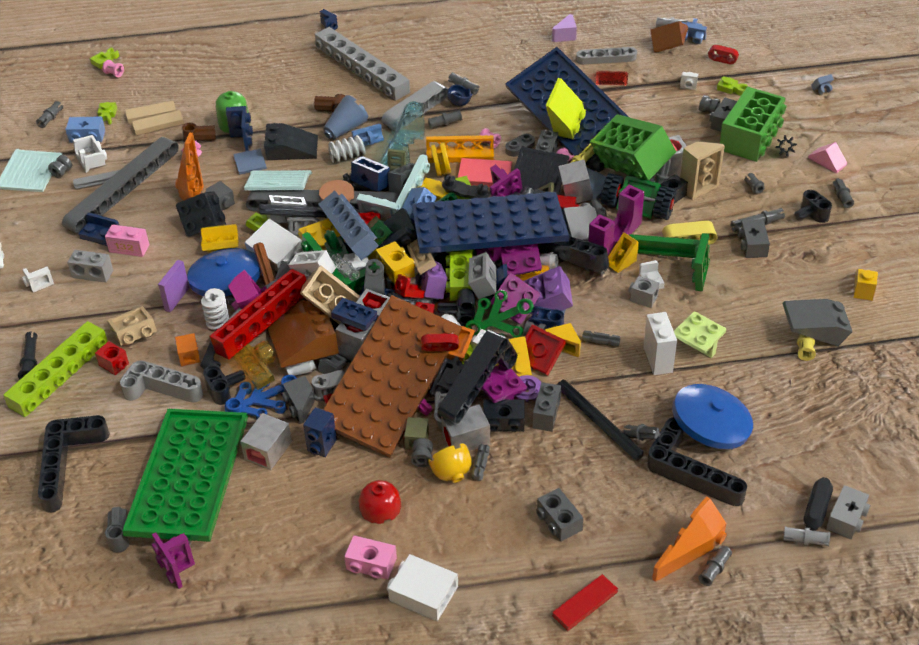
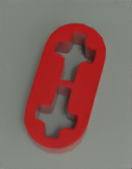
(723, 54)
(439, 342)

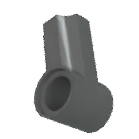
(114, 533)

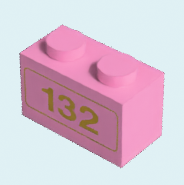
(127, 240)

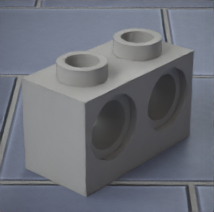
(90, 266)

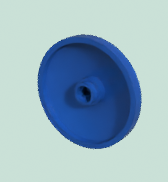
(220, 269)
(712, 416)

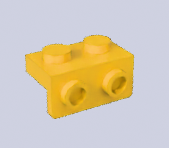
(219, 237)

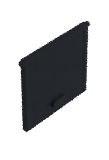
(540, 168)

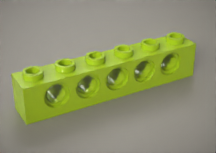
(458, 272)
(55, 369)

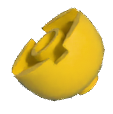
(451, 463)

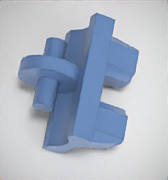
(696, 31)
(369, 134)

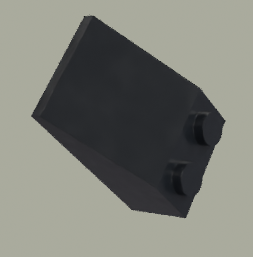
(289, 143)

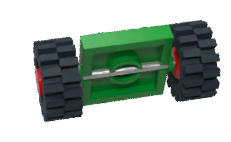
(655, 198)

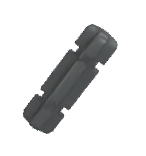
(601, 338)
(480, 462)

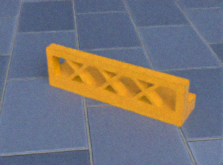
(461, 151)

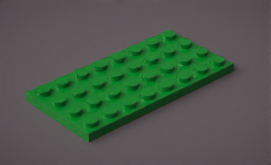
(186, 475)

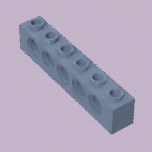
(349, 224)

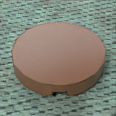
(339, 186)

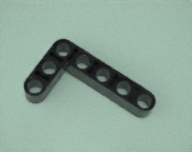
(578, 252)
(489, 351)
(57, 438)
(690, 472)

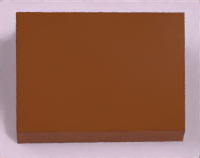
(668, 36)

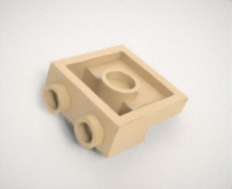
(132, 326)

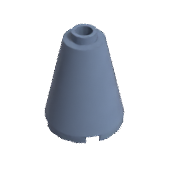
(345, 118)

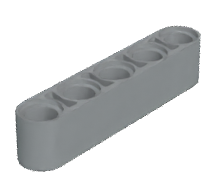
(429, 95)

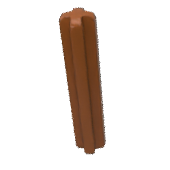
(263, 262)

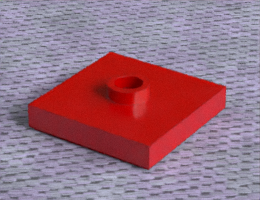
(543, 349)

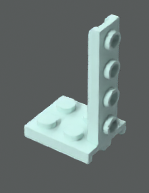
(387, 208)

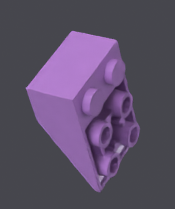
(556, 288)

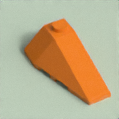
(189, 177)
(699, 538)

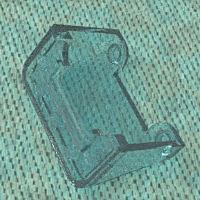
(405, 130)

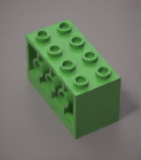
(752, 123)
(633, 147)

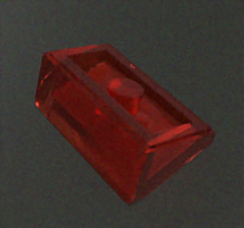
(611, 77)

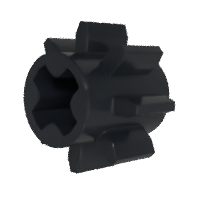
(783, 143)

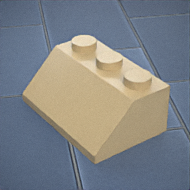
(701, 167)
(326, 291)

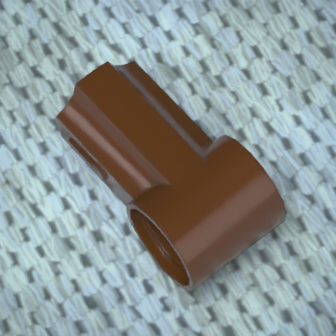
(327, 103)
(199, 132)

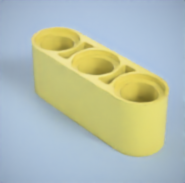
(691, 230)

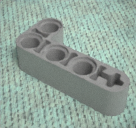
(160, 379)

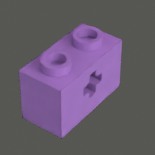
(433, 282)

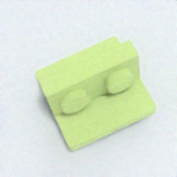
(700, 333)

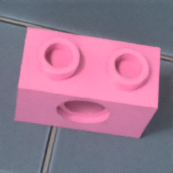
(381, 555)

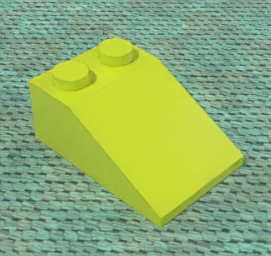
(565, 110)

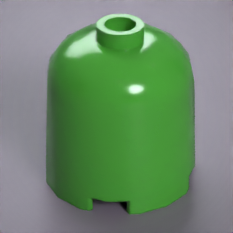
(228, 99)

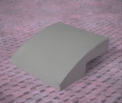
(578, 221)

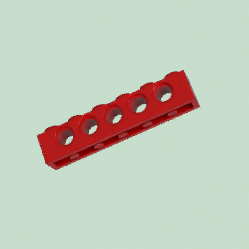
(258, 314)

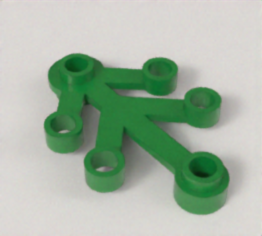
(495, 319)

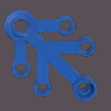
(259, 398)

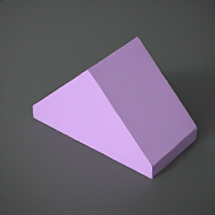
(564, 30)

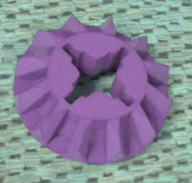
(533, 384)

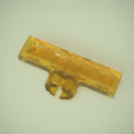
(254, 362)

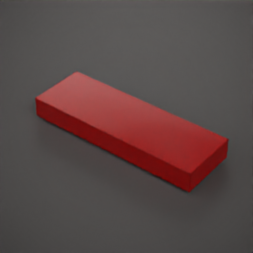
(585, 602)

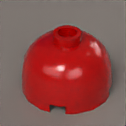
(379, 501)

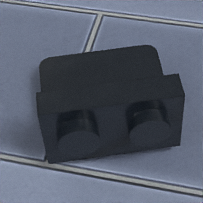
(200, 212)
(402, 229)

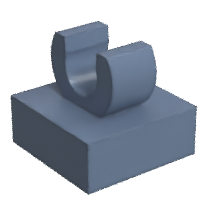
(823, 82)

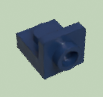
(328, 19)

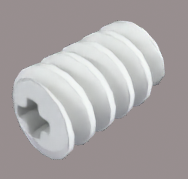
(346, 148)
(214, 308)

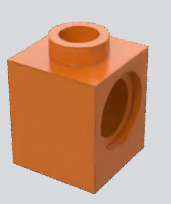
(187, 349)

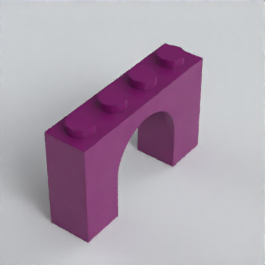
(628, 218)

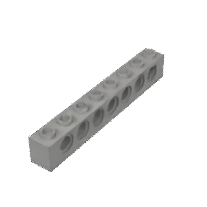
(362, 63)

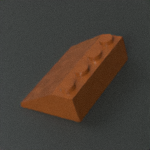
(303, 335)

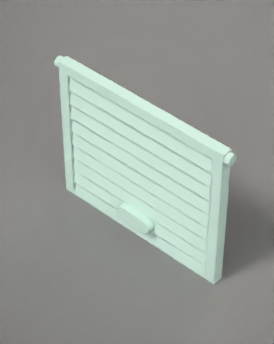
(27, 171)
(277, 180)

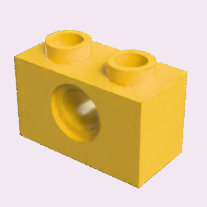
(395, 261)

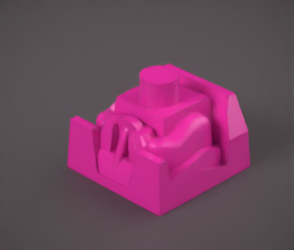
(243, 290)

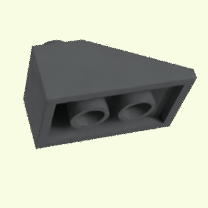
(818, 319)

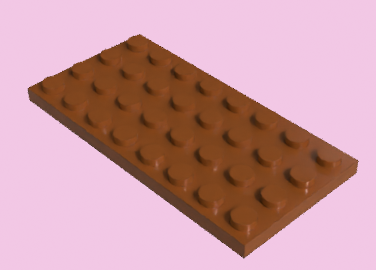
(388, 376)

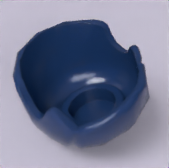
(459, 95)

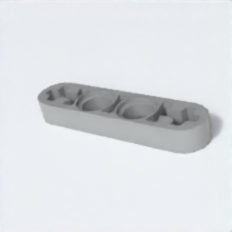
(589, 56)

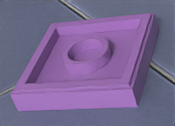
(173, 286)

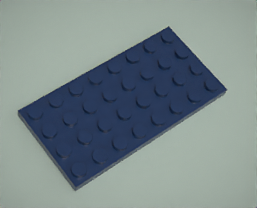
(535, 86)
(489, 222)

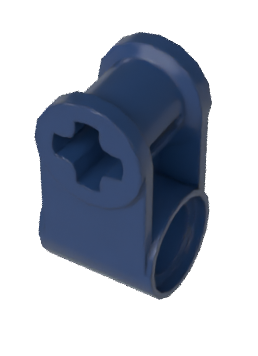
(547, 316)

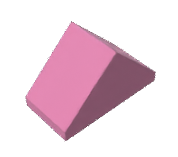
(829, 157)

